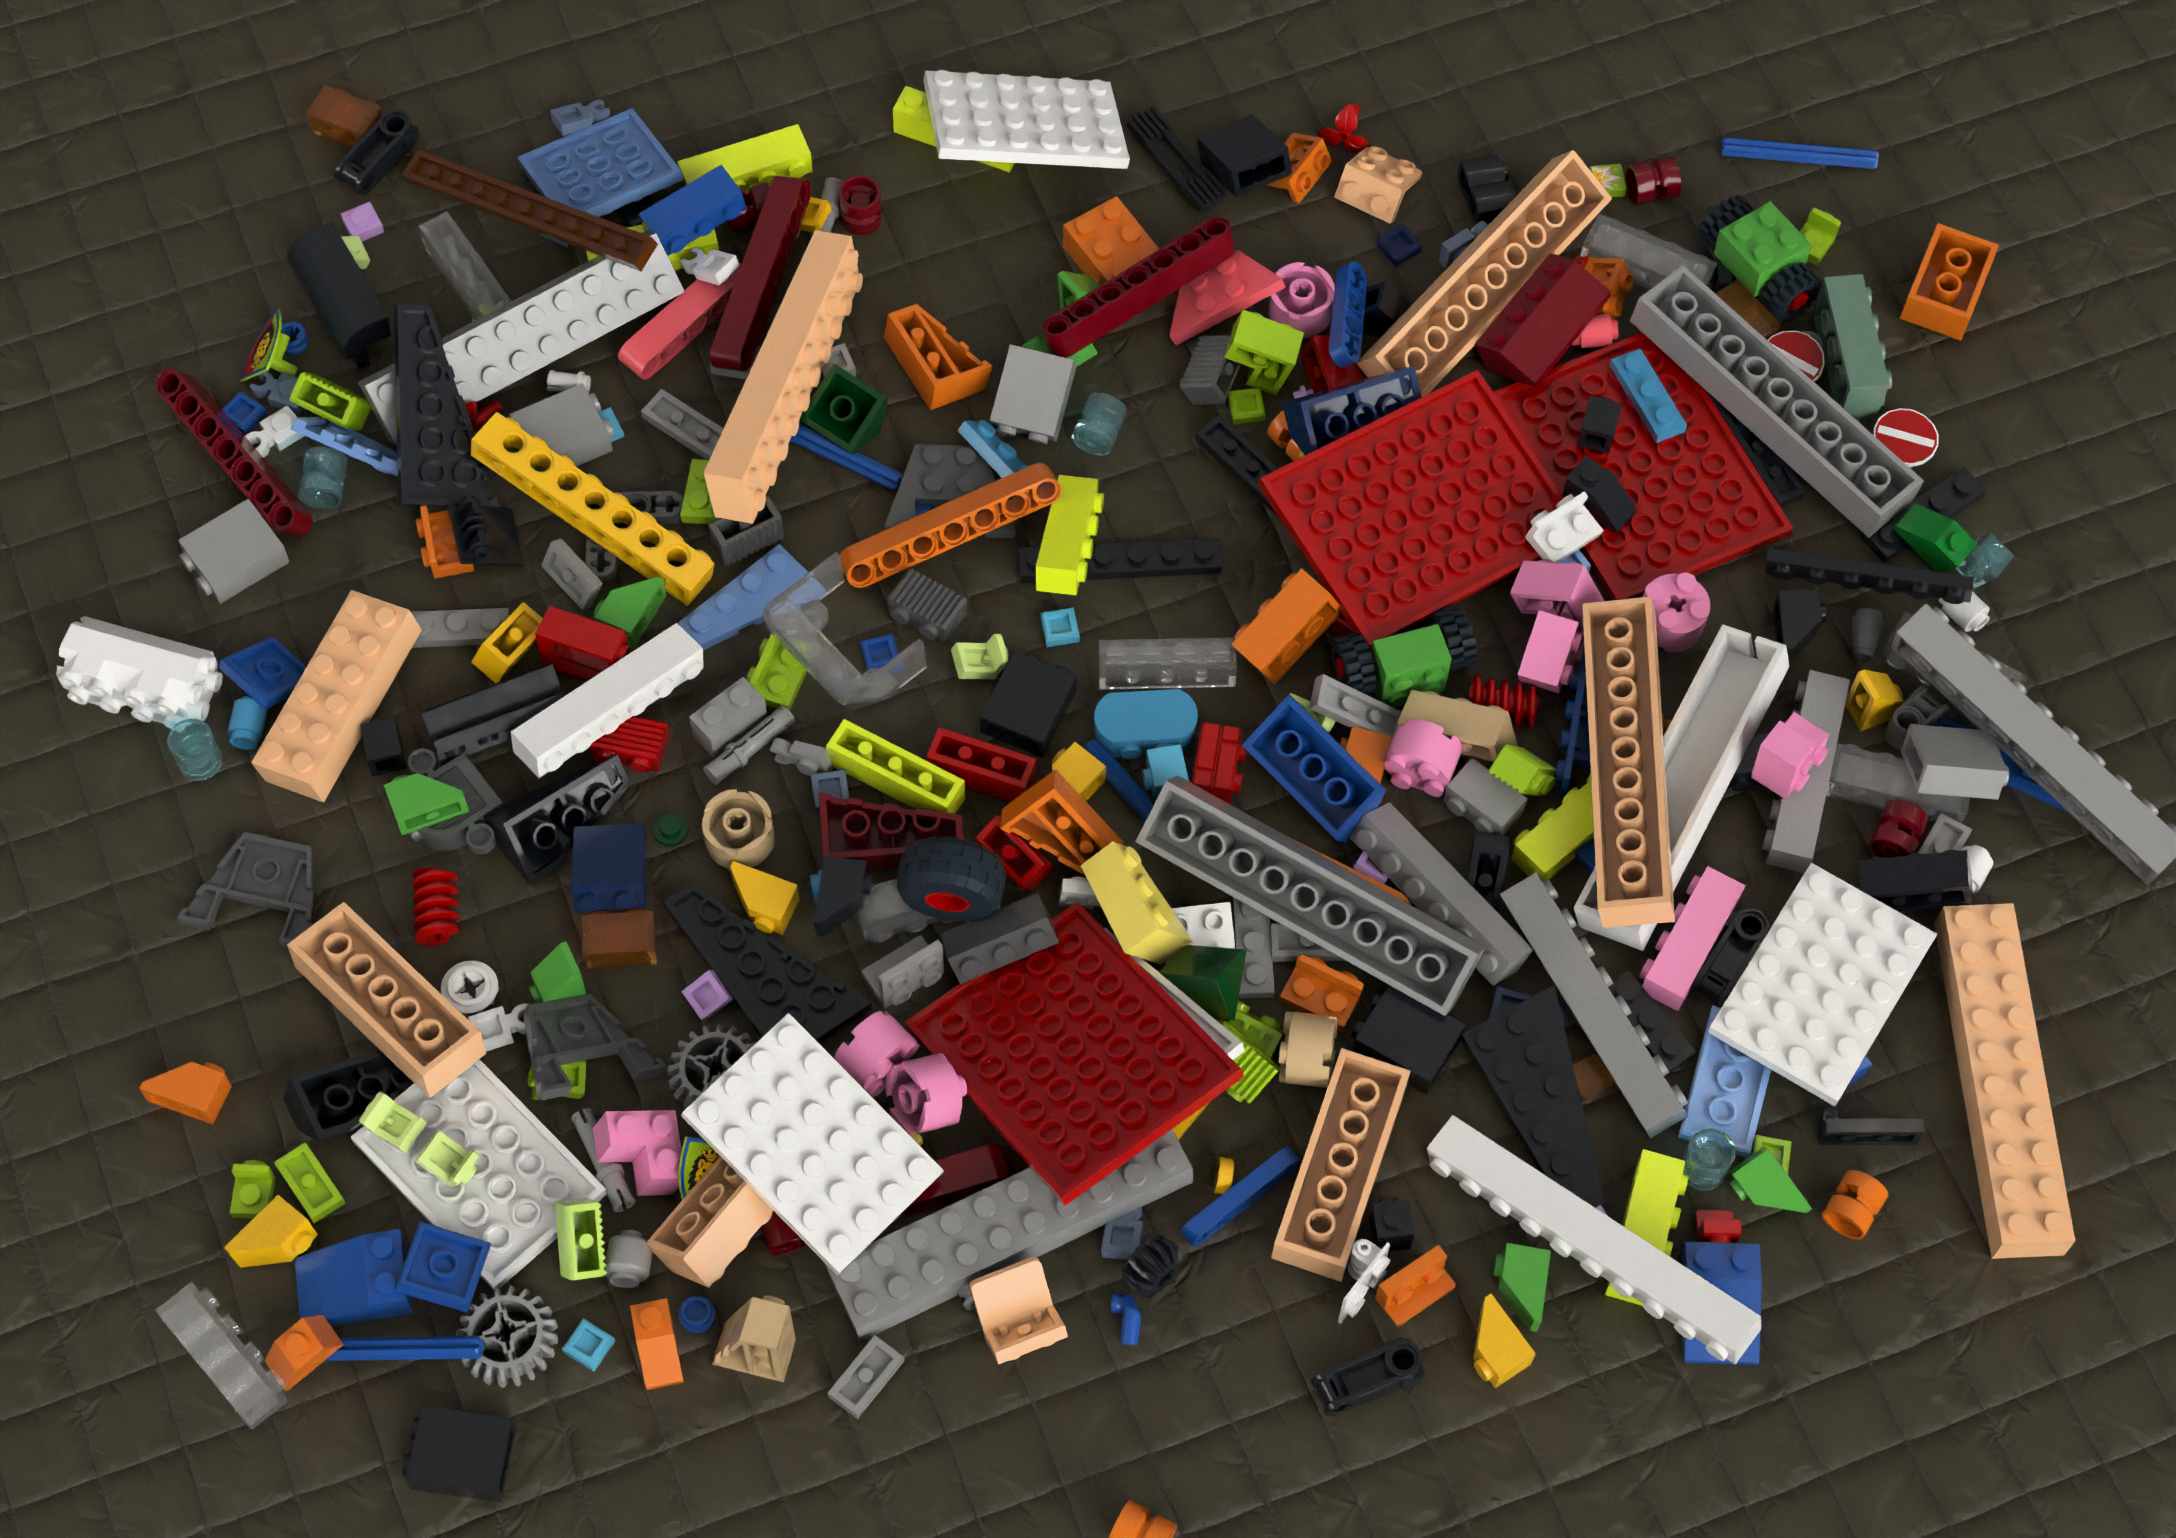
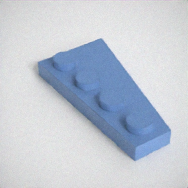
(349, 442)
(743, 599)

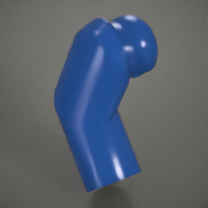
(1131, 1317)

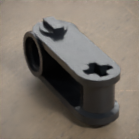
(378, 151)
(1731, 955)
(1369, 1376)

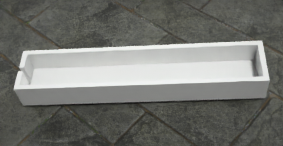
(1704, 753)

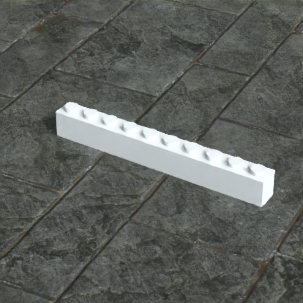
(1594, 1240)

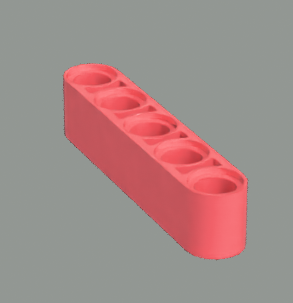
(675, 326)

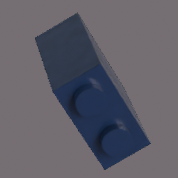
(609, 867)

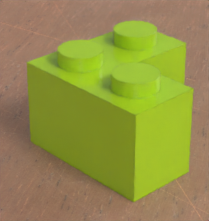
(1264, 347)

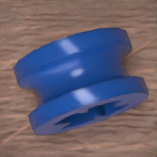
(296, 329)

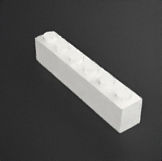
(607, 700)

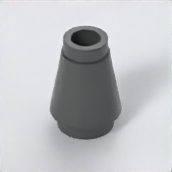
(1866, 632)

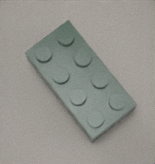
(1851, 346)

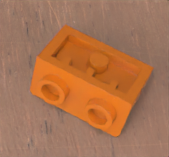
(1308, 162)
(1616, 278)
(1322, 990)
(1415, 1287)

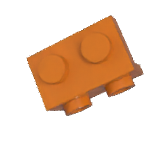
(441, 546)

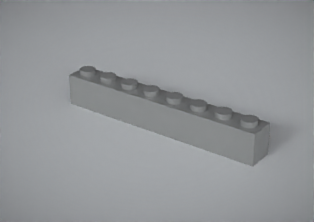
(1594, 1006)

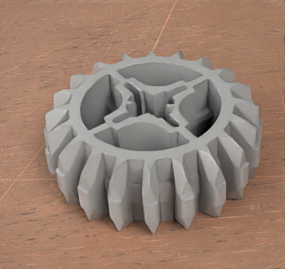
(692, 1060)
(522, 1333)

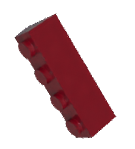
(1542, 321)

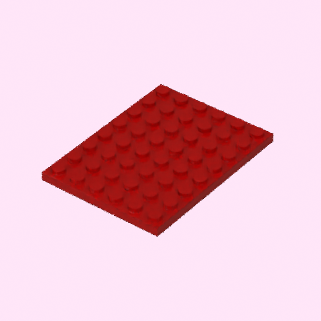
(1691, 493)
(1415, 507)
(1075, 1055)

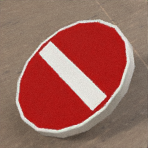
(1801, 351)
(1907, 435)

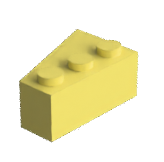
(1134, 904)

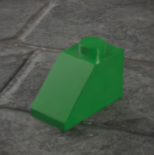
(1935, 538)

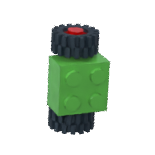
(1763, 255)
(1406, 660)

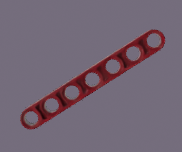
(760, 273)
(1139, 287)
(186, 394)
(962, 1177)

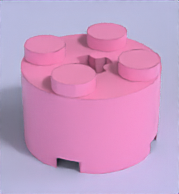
(1305, 300)
(1679, 610)
(1422, 757)
(874, 1050)
(925, 1093)

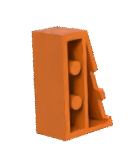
(934, 360)
(1058, 821)

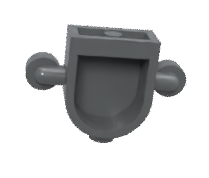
(480, 798)

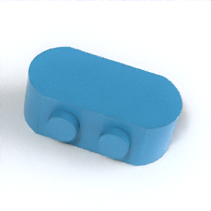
(1145, 720)

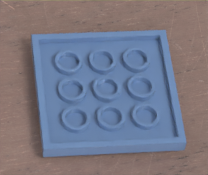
(602, 165)

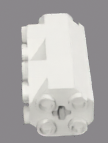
(139, 670)

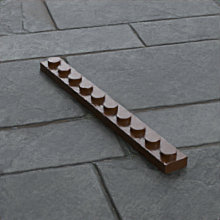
(530, 210)

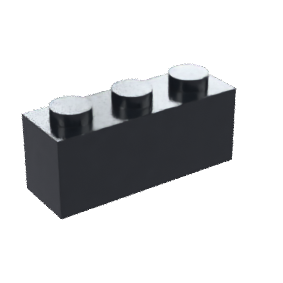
(1919, 880)

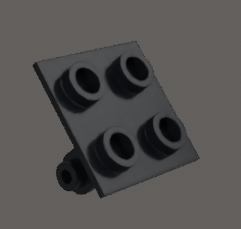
(485, 534)

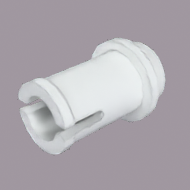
(562, 381)

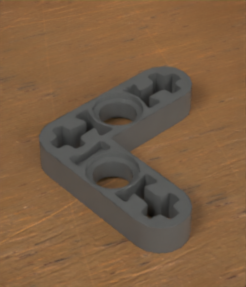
(662, 499)

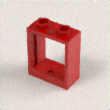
(579, 644)

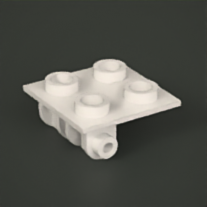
(1207, 924)
(1368, 1267)

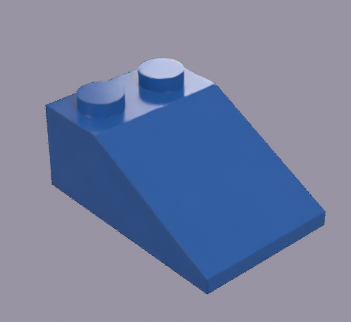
(1737, 1272)
(354, 1279)

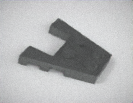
(939, 476)
(261, 874)
(579, 1031)

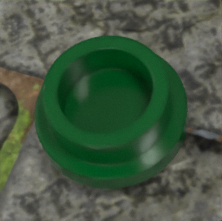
(670, 829)

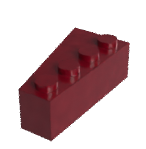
(878, 831)

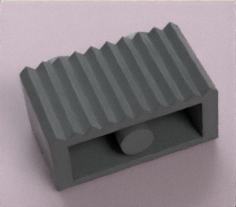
(1209, 373)
(738, 539)
(927, 606)

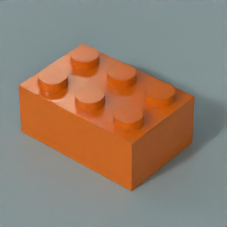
(1106, 241)
(1949, 281)
(1286, 626)

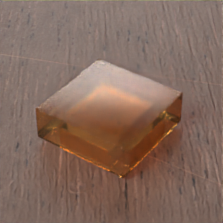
(1592, 1077)

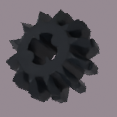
(1153, 1265)

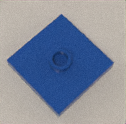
(264, 671)
(443, 1267)

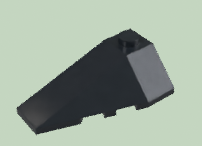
(540, 826)
(336, 1096)

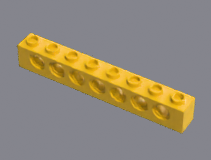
(598, 524)

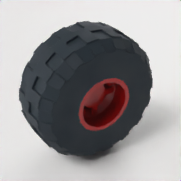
(951, 879)

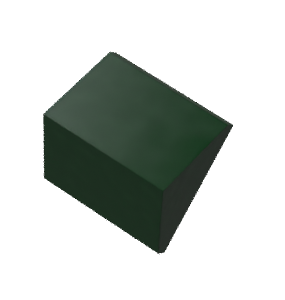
(846, 410)
(1208, 977)

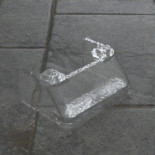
(797, 623)

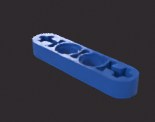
(1348, 315)
(1240, 1196)

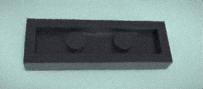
(1661, 1032)

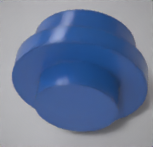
(696, 1314)

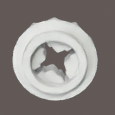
(476, 973)

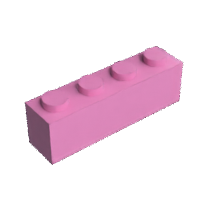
(1692, 937)

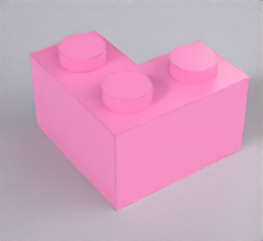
(1554, 589)
(1551, 652)
(1789, 755)
(647, 1141)

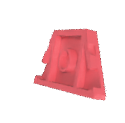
(1221, 294)

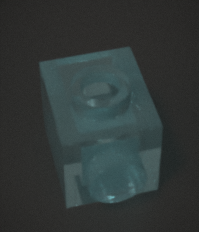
(1986, 560)

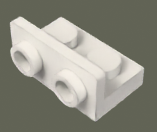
(1564, 529)

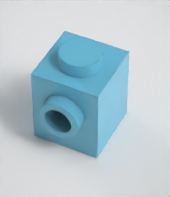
(1162, 765)

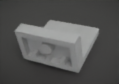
(904, 971)

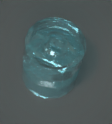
(1099, 424)
(323, 478)
(194, 749)
(1708, 1158)

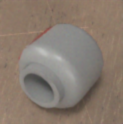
(627, 1259)

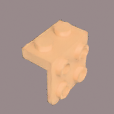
(1376, 182)
(1016, 1310)

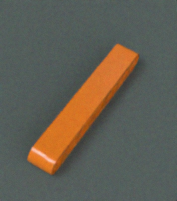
(966, 525)

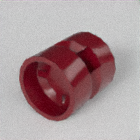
(1658, 180)
(755, 199)
(860, 205)
(1899, 829)

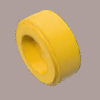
(1223, 1175)

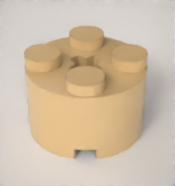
(738, 828)
(1308, 1049)

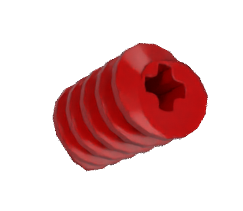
(1515, 701)
(434, 906)

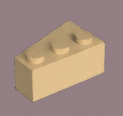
(1478, 727)
(758, 1339)

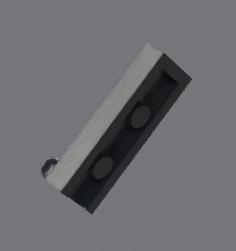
(1869, 1130)

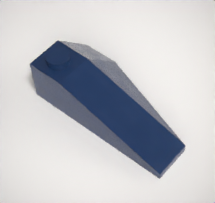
(1338, 411)

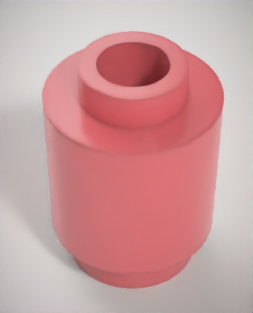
(1598, 332)

